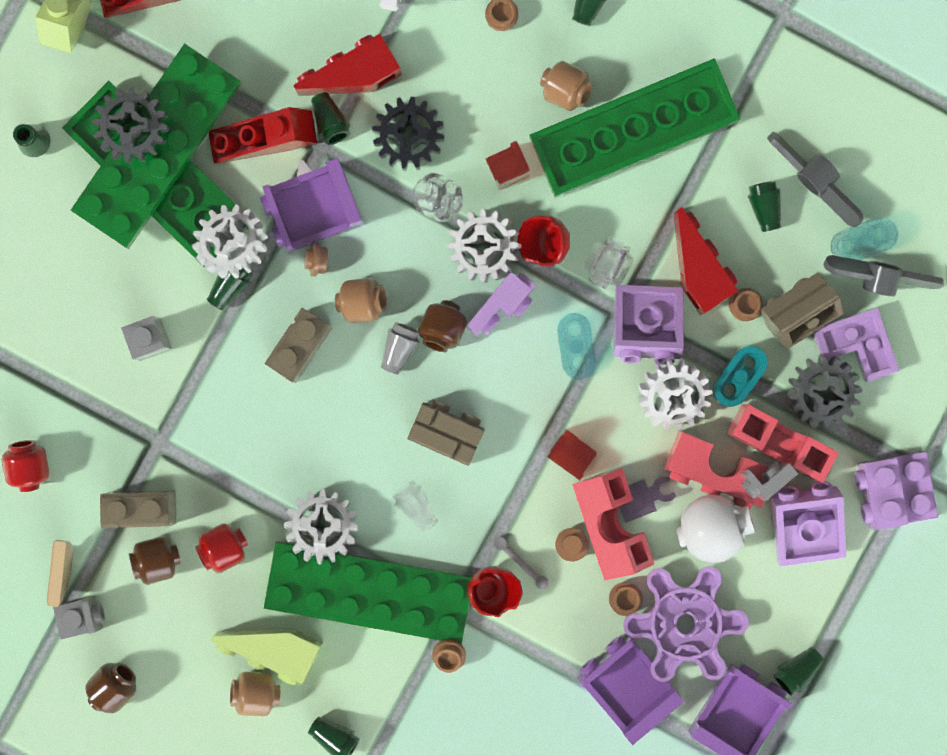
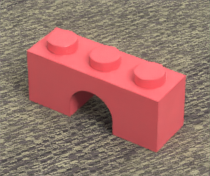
(781, 443)
(690, 461)
(616, 549)

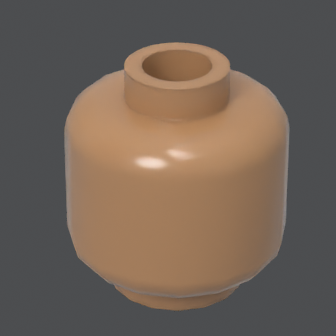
(566, 85)
(361, 300)
(254, 694)

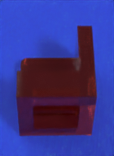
(508, 166)
(571, 454)

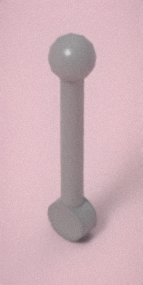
(501, 544)

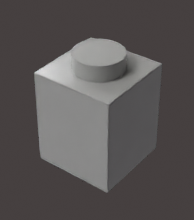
(146, 338)

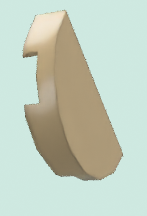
(59, 572)

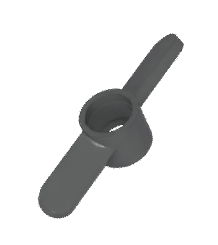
(819, 179)
(879, 276)

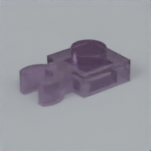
(643, 498)

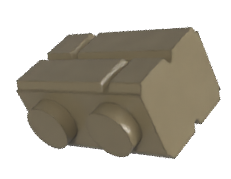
(802, 310)
(298, 345)
(446, 432)
(137, 509)

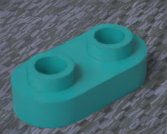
(740, 377)

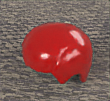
(543, 240)
(494, 591)

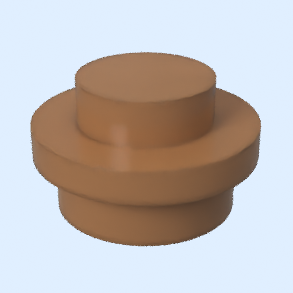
(501, 14)
(316, 259)
(745, 304)
(571, 544)
(625, 598)
(448, 655)

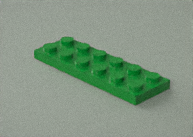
(634, 127)
(126, 195)
(187, 199)
(369, 593)

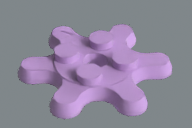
(709, 624)

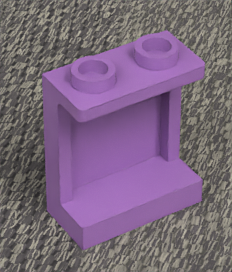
(311, 207)
(627, 689)
(739, 713)

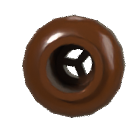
(442, 326)
(154, 560)
(111, 687)

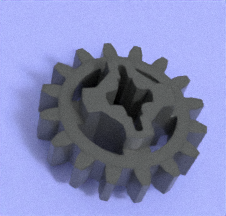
(130, 140)
(827, 378)

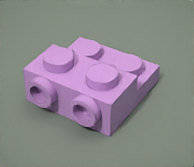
(507, 299)
(648, 323)
(896, 490)
(808, 524)

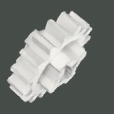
(482, 233)
(231, 244)
(674, 389)
(335, 526)

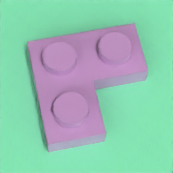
(863, 335)

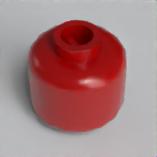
(25, 465)
(221, 548)

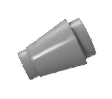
(399, 346)

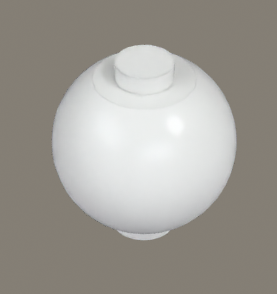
(714, 528)

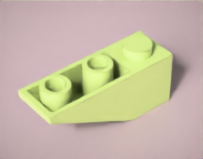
(62, 22)
(281, 650)

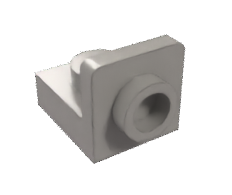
(774, 479)
(79, 617)

